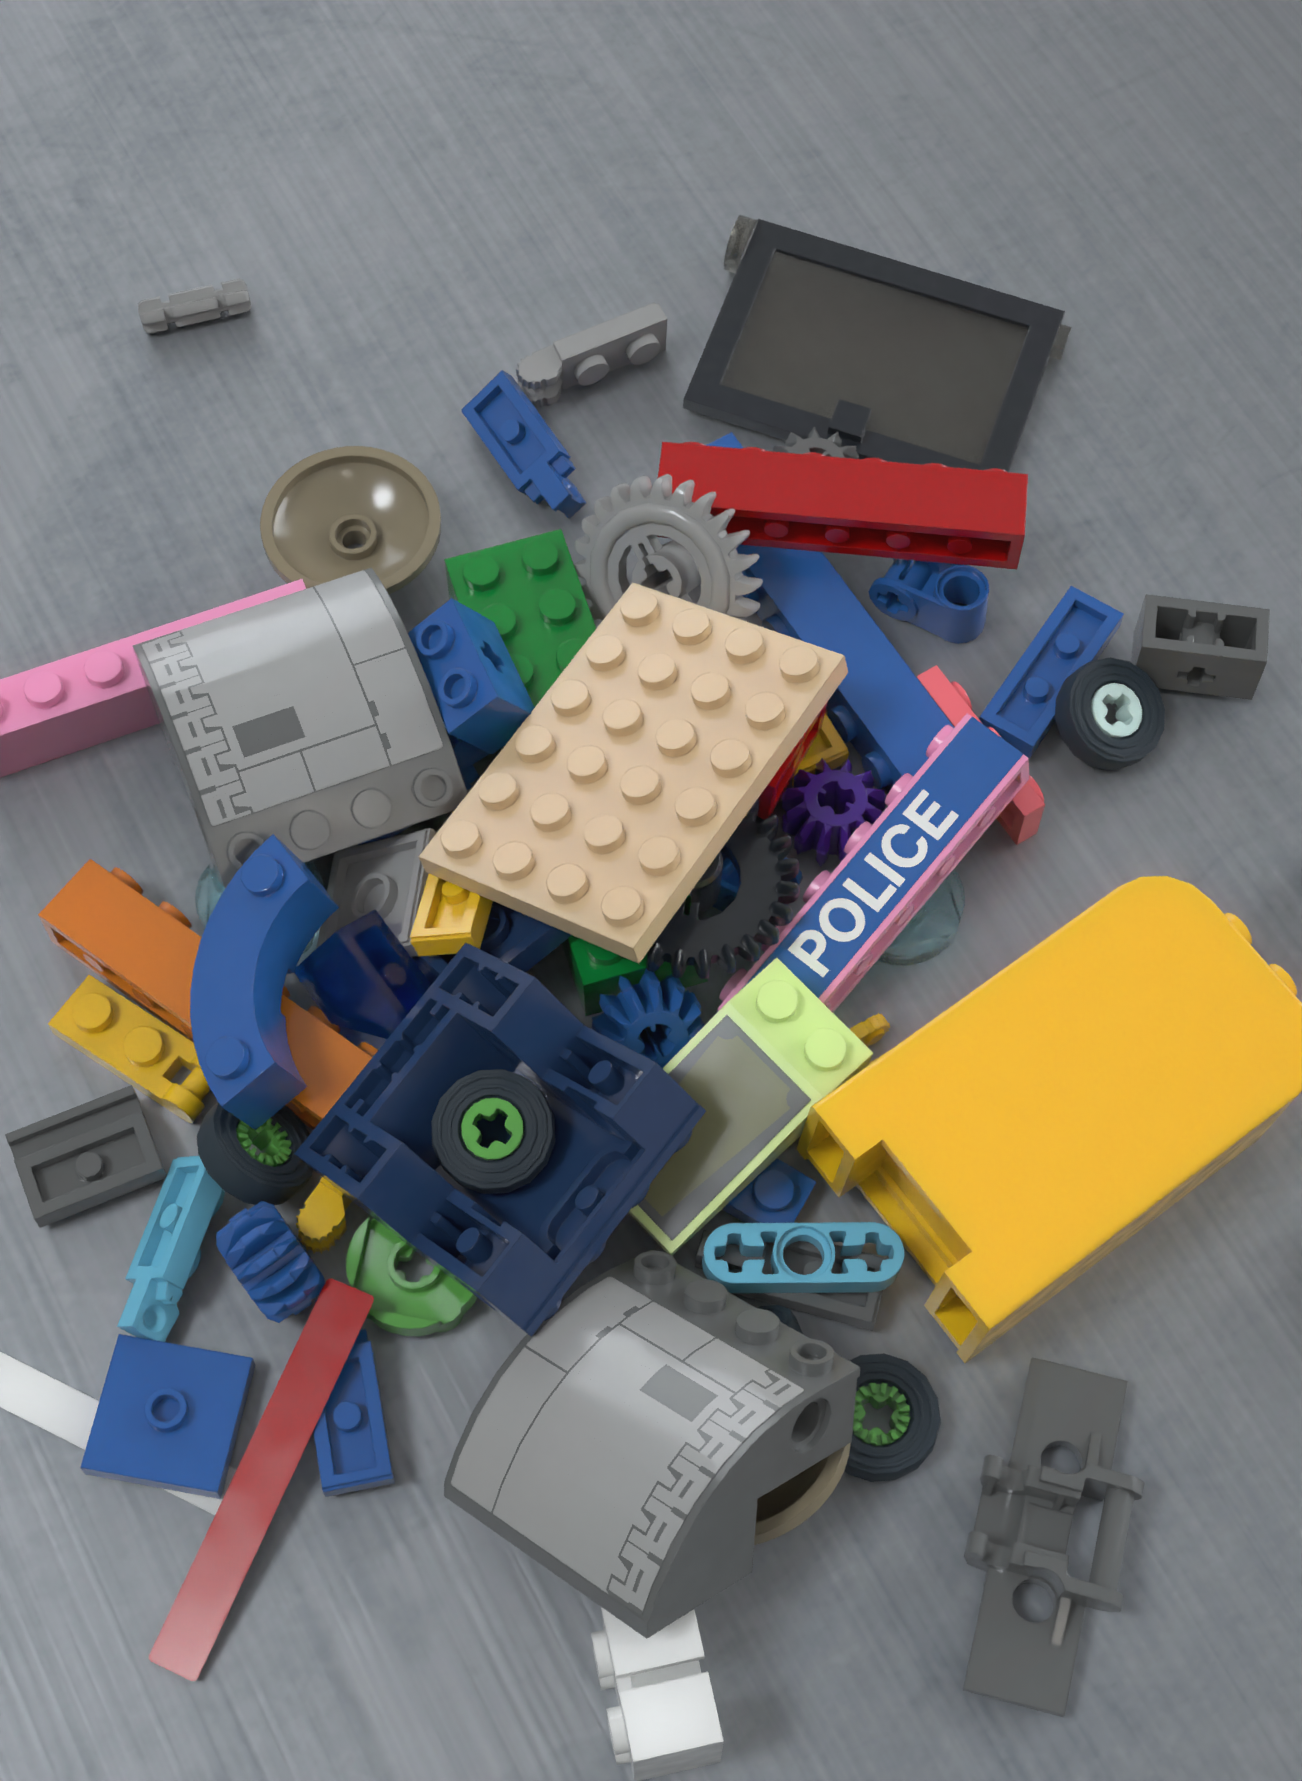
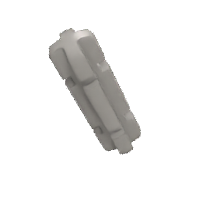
(194, 306)

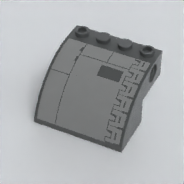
(302, 723)
(644, 1434)

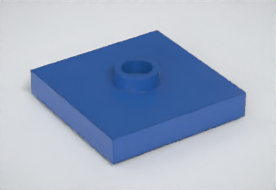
(168, 1416)

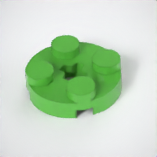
(402, 1306)

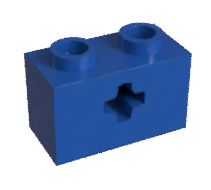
(471, 676)

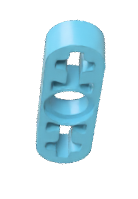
(822, 1235)

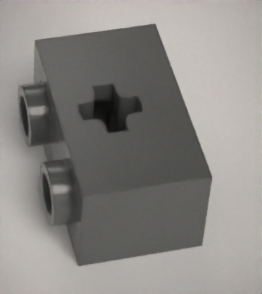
(1201, 646)

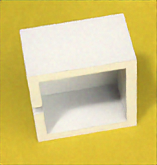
(664, 1700)

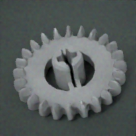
(697, 554)

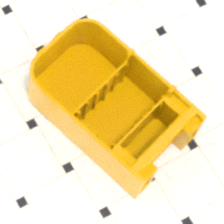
(1066, 1101)

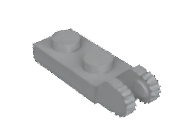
(593, 353)

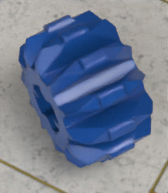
(661, 1005)
(270, 1261)

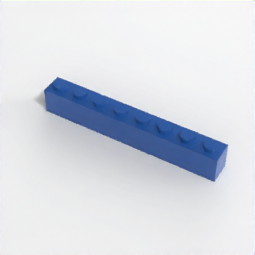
(880, 699)

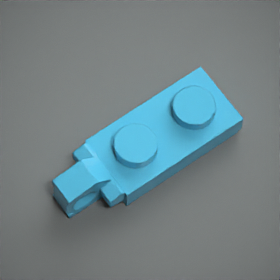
(170, 1248)

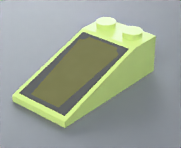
(756, 1077)

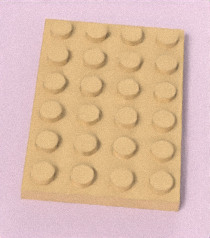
(634, 769)

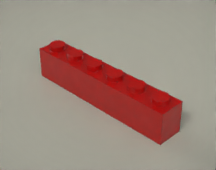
(858, 503)

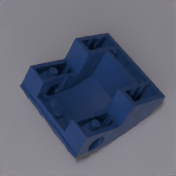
(612, 1136)

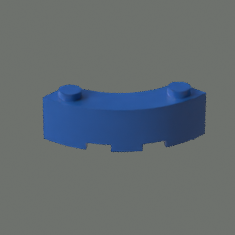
(240, 977)

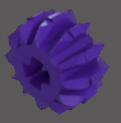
(828, 808)

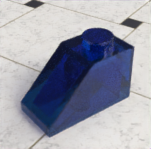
(363, 977)

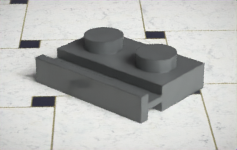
(85, 1156)

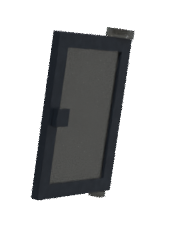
(871, 351)

